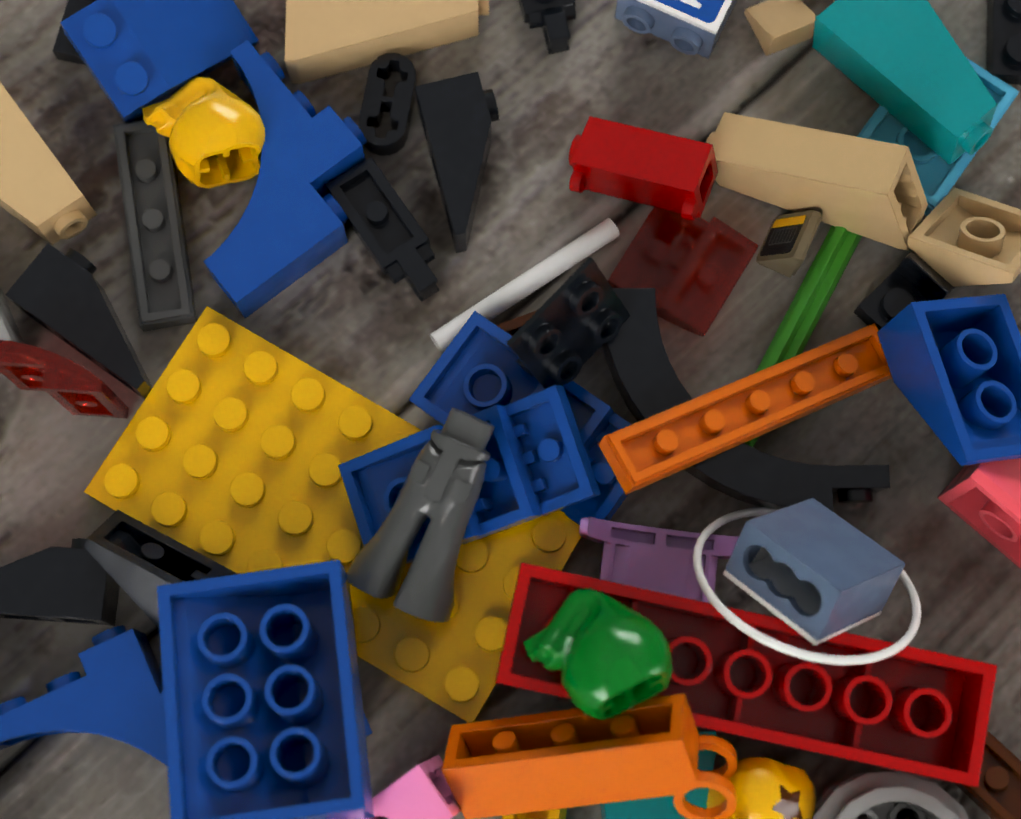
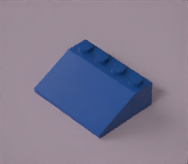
(264, 696)

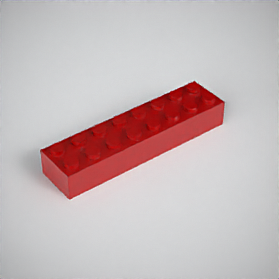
(899, 713)

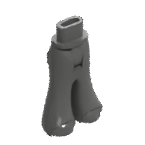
(445, 488)

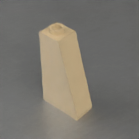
(352, 34)
(846, 178)
(33, 180)

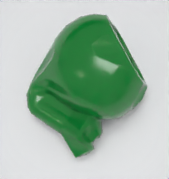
(605, 653)

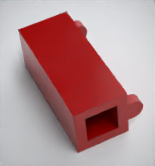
(643, 166)

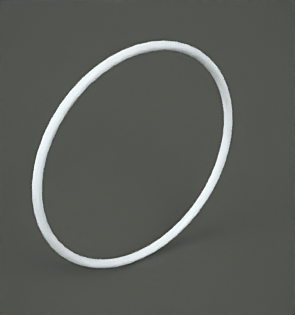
(782, 647)

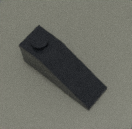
(458, 137)
(74, 307)
(146, 558)
(59, 587)

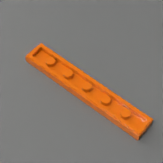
(745, 409)

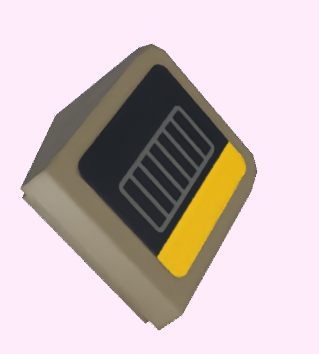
(788, 241)

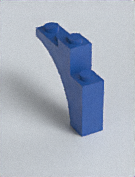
(290, 215)
(115, 698)

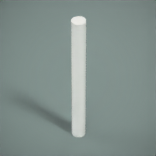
(530, 280)

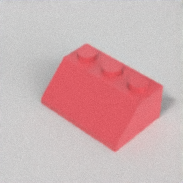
(990, 502)

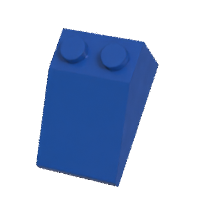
(154, 47)
(961, 373)

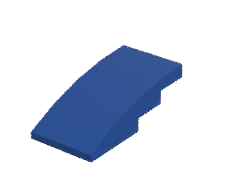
(483, 372)
(531, 472)

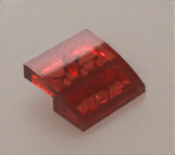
(687, 264)
(61, 378)

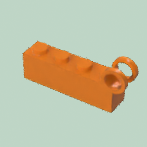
(585, 761)

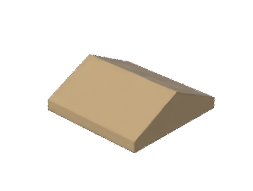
(970, 240)

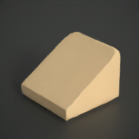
(781, 23)

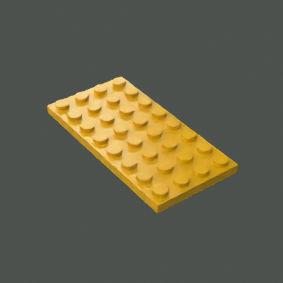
(244, 468)

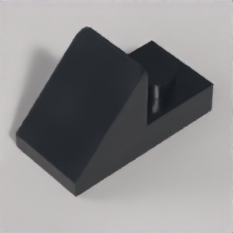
(906, 284)

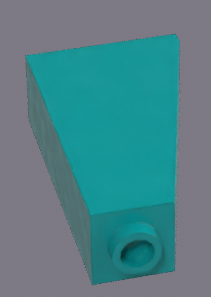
(911, 68)

